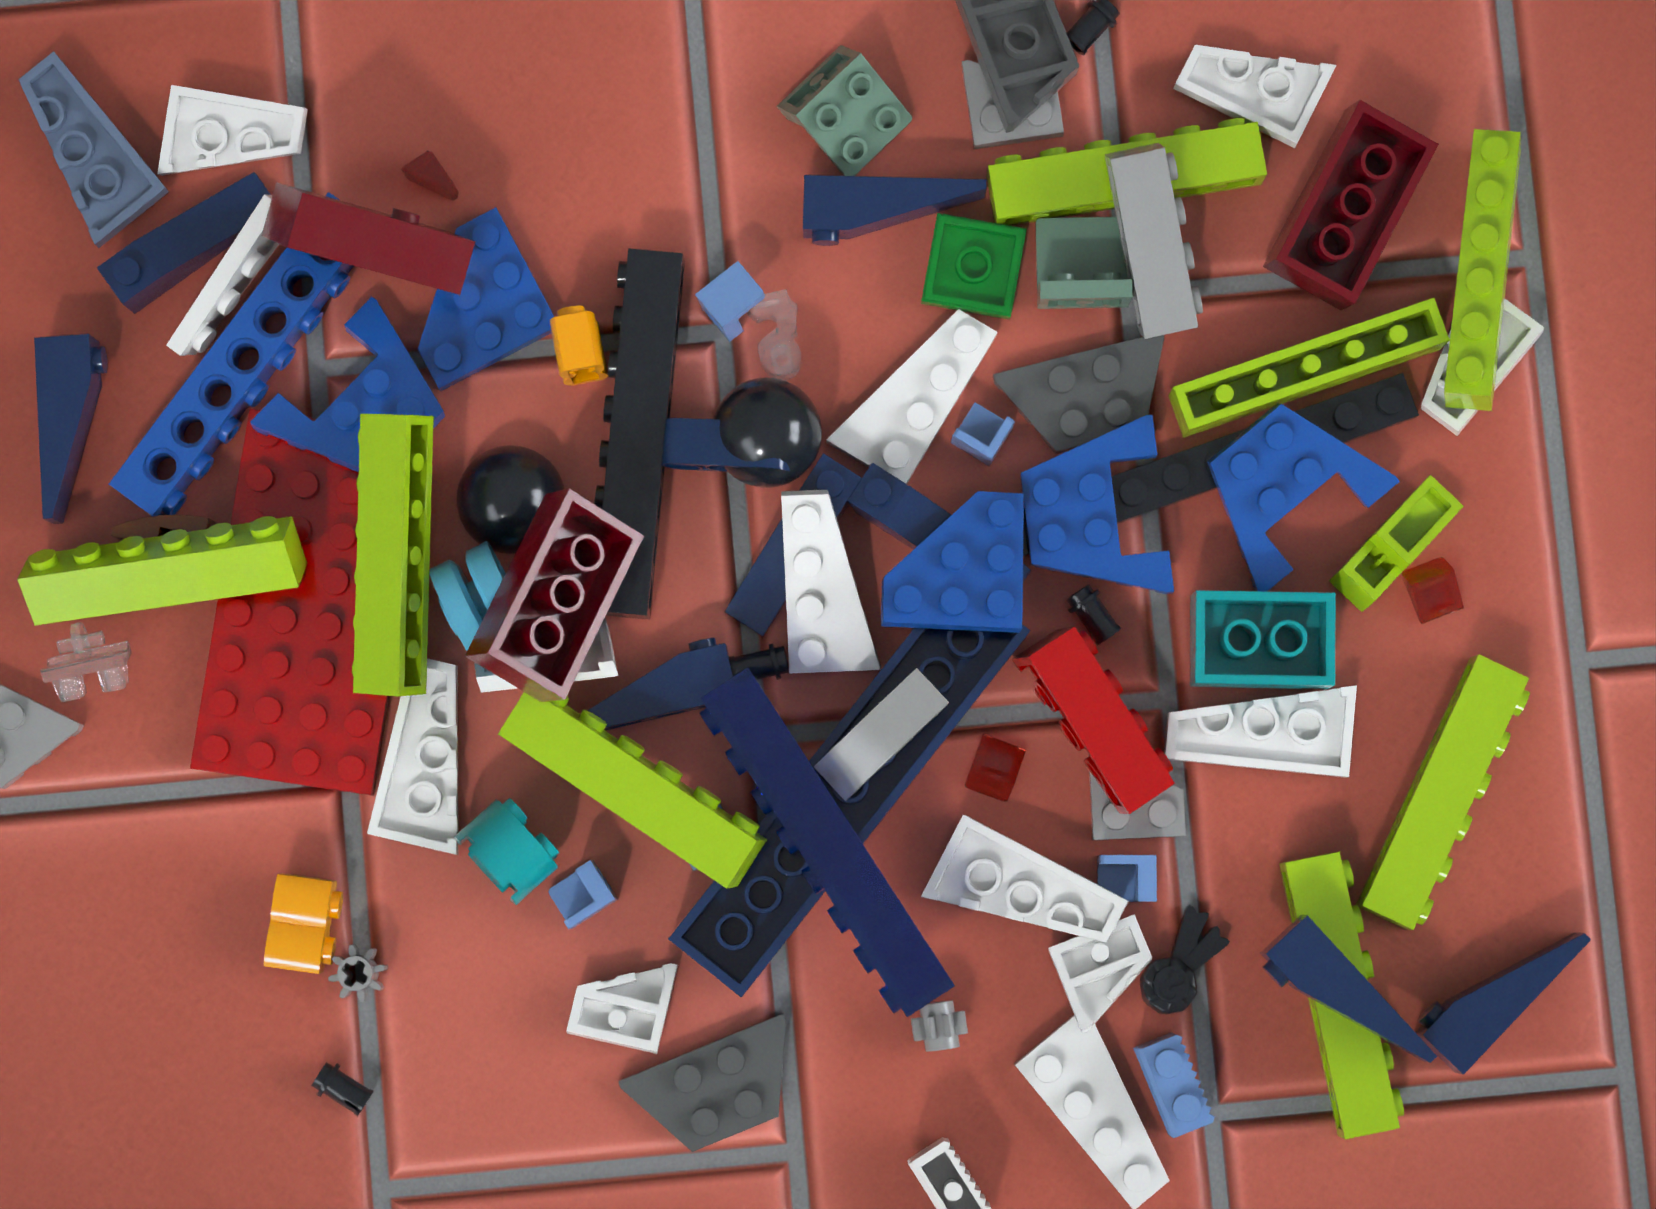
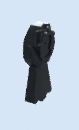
(1170, 982)

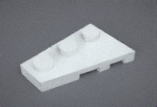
(1259, 89)
(225, 129)
(1516, 338)

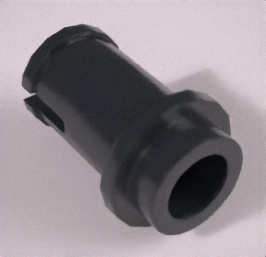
(1092, 24)
(1093, 614)
(762, 663)
(341, 1088)

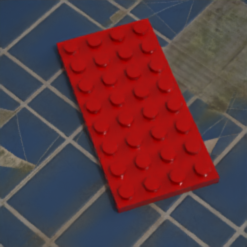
(283, 659)

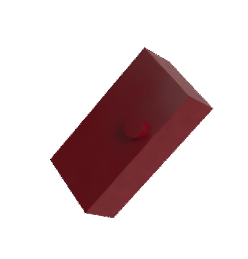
(1350, 205)
(368, 238)
(554, 596)

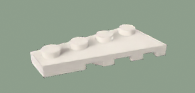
(225, 285)
(914, 402)
(1279, 733)
(420, 770)
(1012, 881)
(1089, 1098)

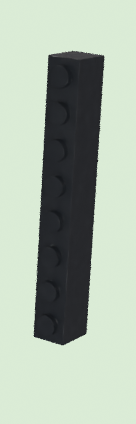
(639, 410)

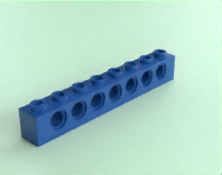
(220, 367)

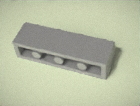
(1152, 239)

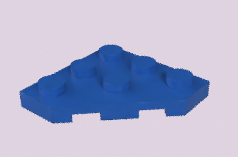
(493, 314)
(963, 571)

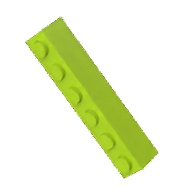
(1079, 182)
(1482, 270)
(1308, 367)
(393, 554)
(162, 570)
(635, 787)
(1443, 792)
(1350, 1055)

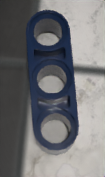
(699, 447)

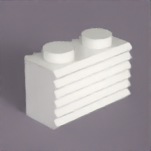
(946, 1178)

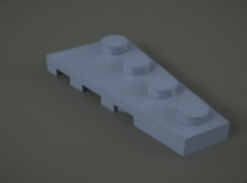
(97, 161)

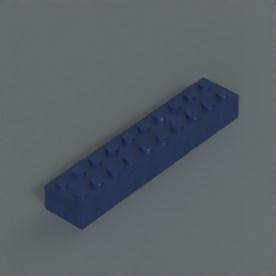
(745, 926)

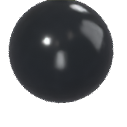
(769, 421)
(503, 494)

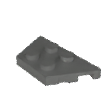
(1019, 52)
(1085, 392)
(716, 1086)

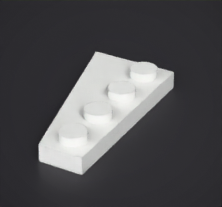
(822, 598)

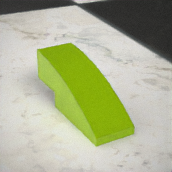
(1396, 543)

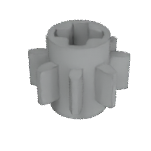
(345, 976)
(939, 1026)

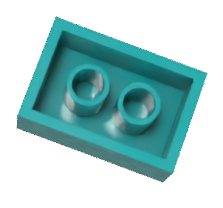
(1262, 639)

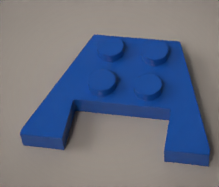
(384, 387)
(1273, 471)
(1074, 512)

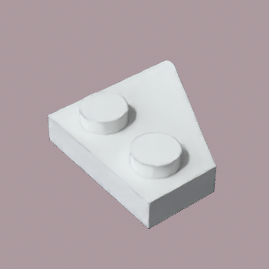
(1100, 971)
(624, 1009)

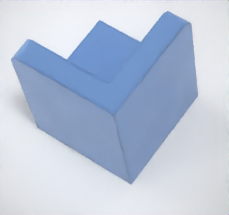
(730, 298)
(982, 433)
(1129, 876)
(582, 894)

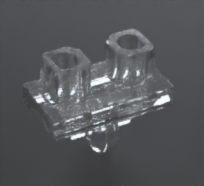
(68, 670)

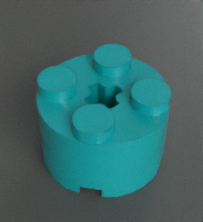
(508, 850)

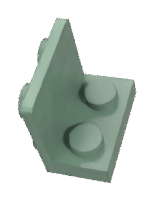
(846, 110)
(1080, 264)

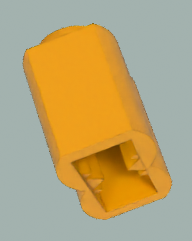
(578, 346)
(302, 923)

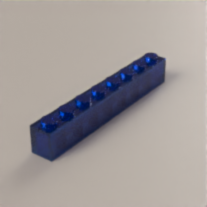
(827, 843)

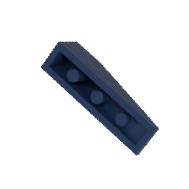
(861, 204)
(181, 245)
(66, 402)
(898, 508)
(764, 588)
(670, 687)
(1322, 972)
(1479, 1015)

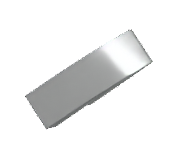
(881, 734)

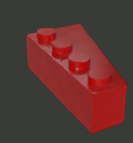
(1097, 718)

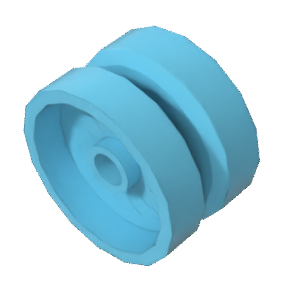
(465, 601)

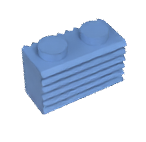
(1173, 1084)

